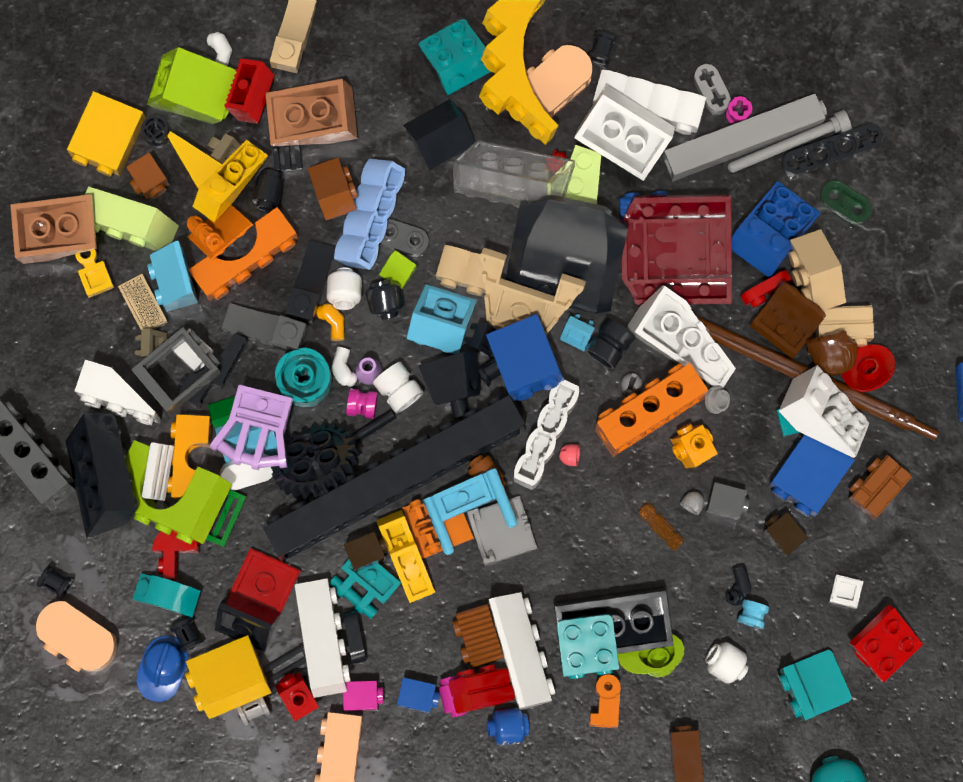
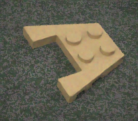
(512, 302)

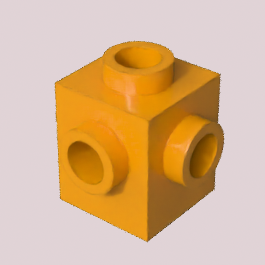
(693, 445)

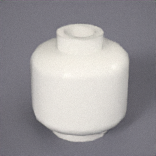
(344, 289)
(726, 662)

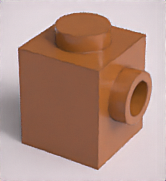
(147, 177)

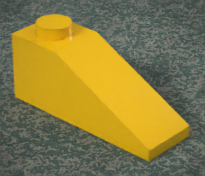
(196, 162)

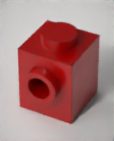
(296, 695)

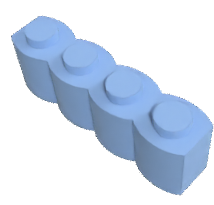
(374, 205)

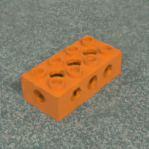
(680, 378)

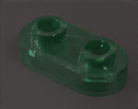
(847, 200)

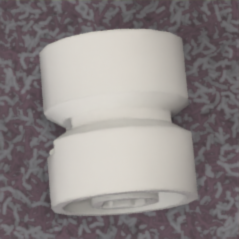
(398, 387)

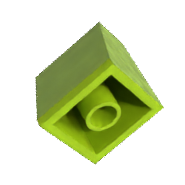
(191, 86)

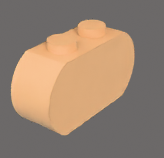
(560, 77)
(76, 637)

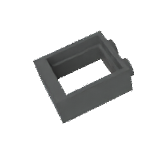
(141, 370)

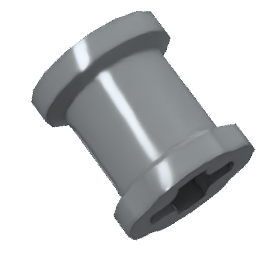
(253, 710)

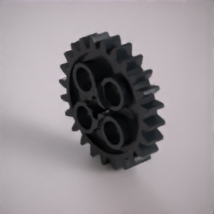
(316, 460)

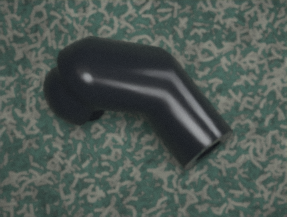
(741, 588)

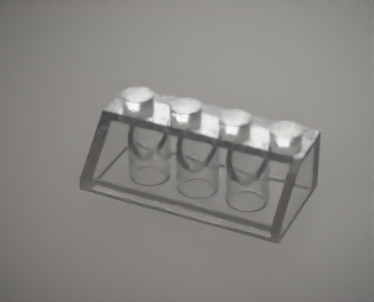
(510, 174)

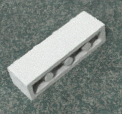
(321, 639)

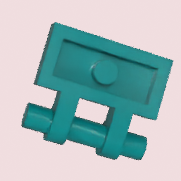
(374, 579)

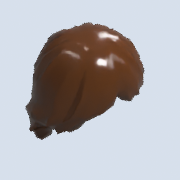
(833, 353)

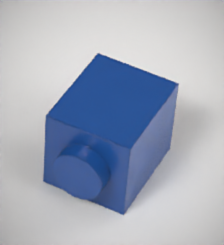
(418, 695)

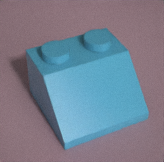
(172, 276)
(441, 319)

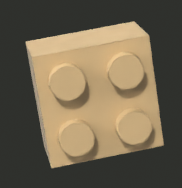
(817, 270)

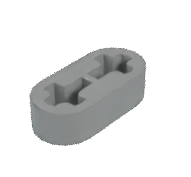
(717, 86)

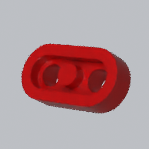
(757, 294)

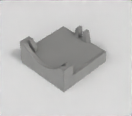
(495, 538)

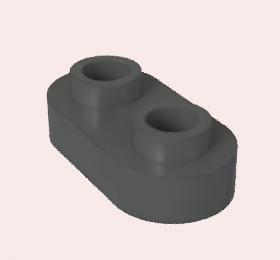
(401, 239)

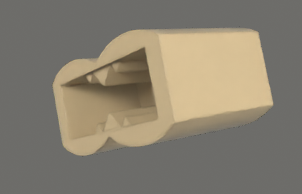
(461, 269)

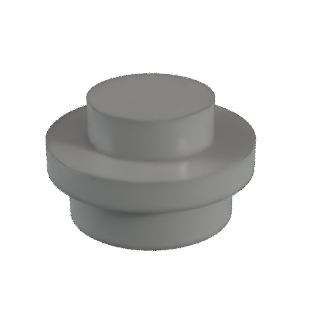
(717, 400)

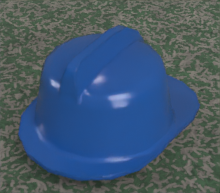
(161, 669)

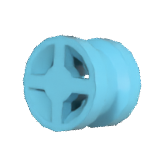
(753, 614)

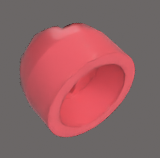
(570, 454)

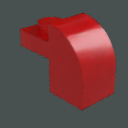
(170, 547)

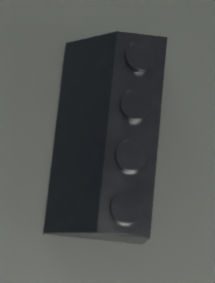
(100, 473)
(638, 616)

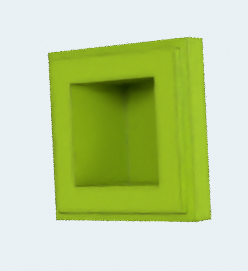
(398, 269)

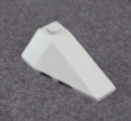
(675, 332)

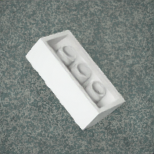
(520, 650)

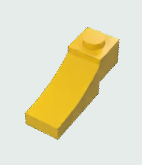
(405, 556)

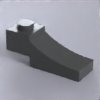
(264, 327)

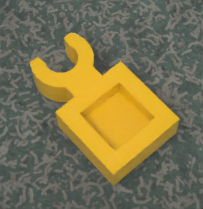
(94, 275)

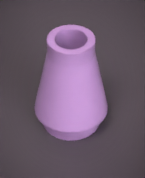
(368, 377)

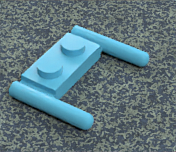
(464, 498)

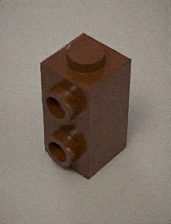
(686, 755)

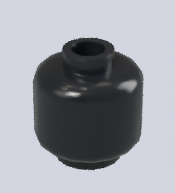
(384, 298)

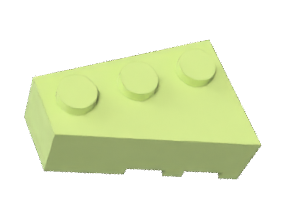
(131, 220)

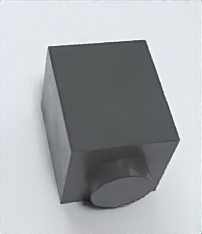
(727, 501)

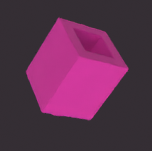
(362, 696)

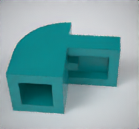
(166, 594)

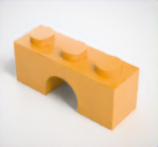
(189, 433)

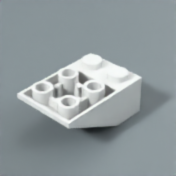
(104, 387)
(824, 412)

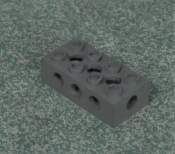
(57, 483)

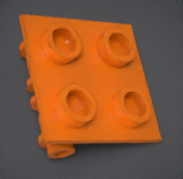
(216, 236)
(425, 533)

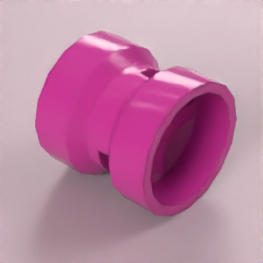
(362, 403)

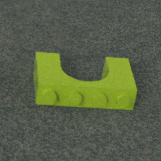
(192, 514)

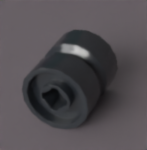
(610, 343)

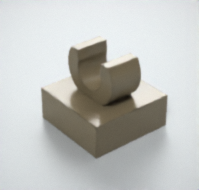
(223, 149)
(150, 341)

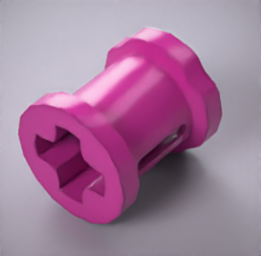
(745, 107)

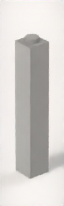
(744, 137)

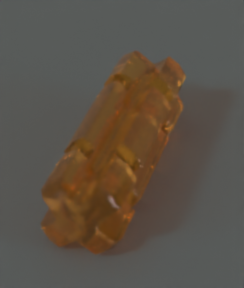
(661, 527)

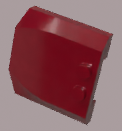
(681, 246)

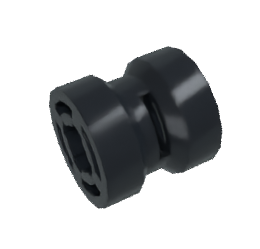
(156, 137)

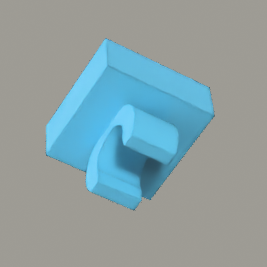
(577, 332)

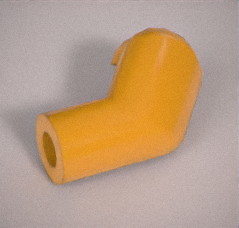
(334, 318)

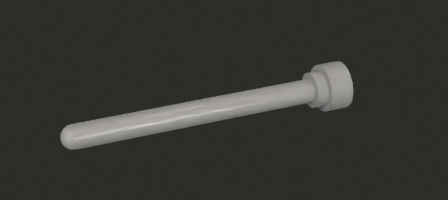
(838, 123)

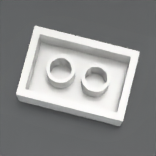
(625, 132)

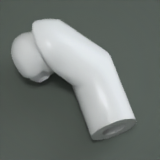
(222, 47)
(341, 370)

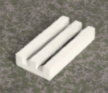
(157, 471)

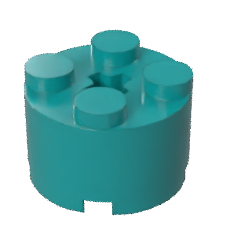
(297, 363)

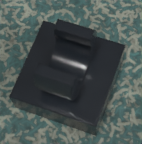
(479, 340)

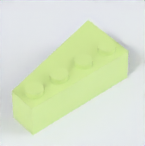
(585, 175)

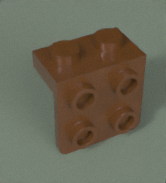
(788, 319)

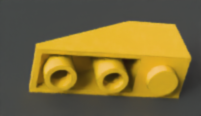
(228, 181)

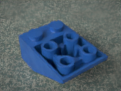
(767, 230)

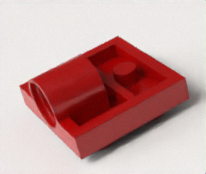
(885, 643)

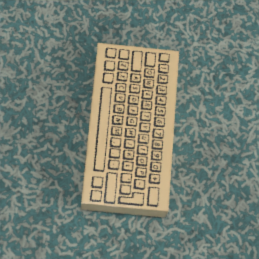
(142, 303)

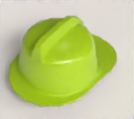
(654, 662)

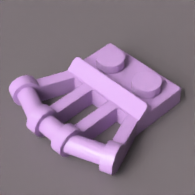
(258, 410)

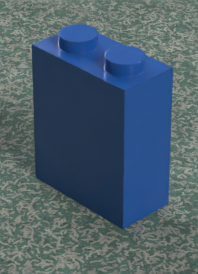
(525, 358)
(810, 475)

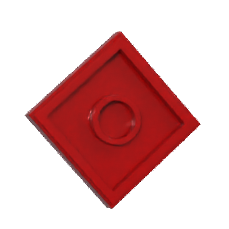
(265, 580)

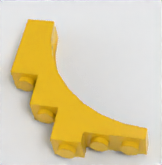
(504, 57)

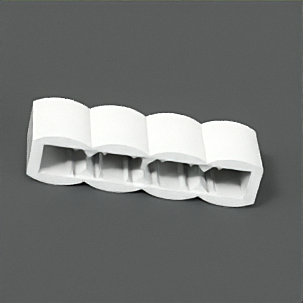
(674, 106)
(542, 440)

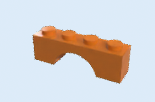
(217, 275)

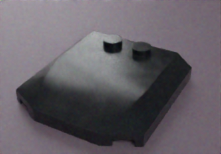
(570, 239)

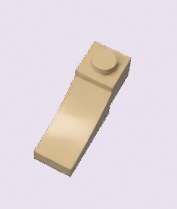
(293, 35)

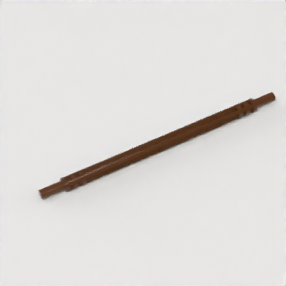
(794, 369)

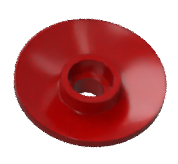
(870, 359)

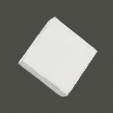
(846, 591)

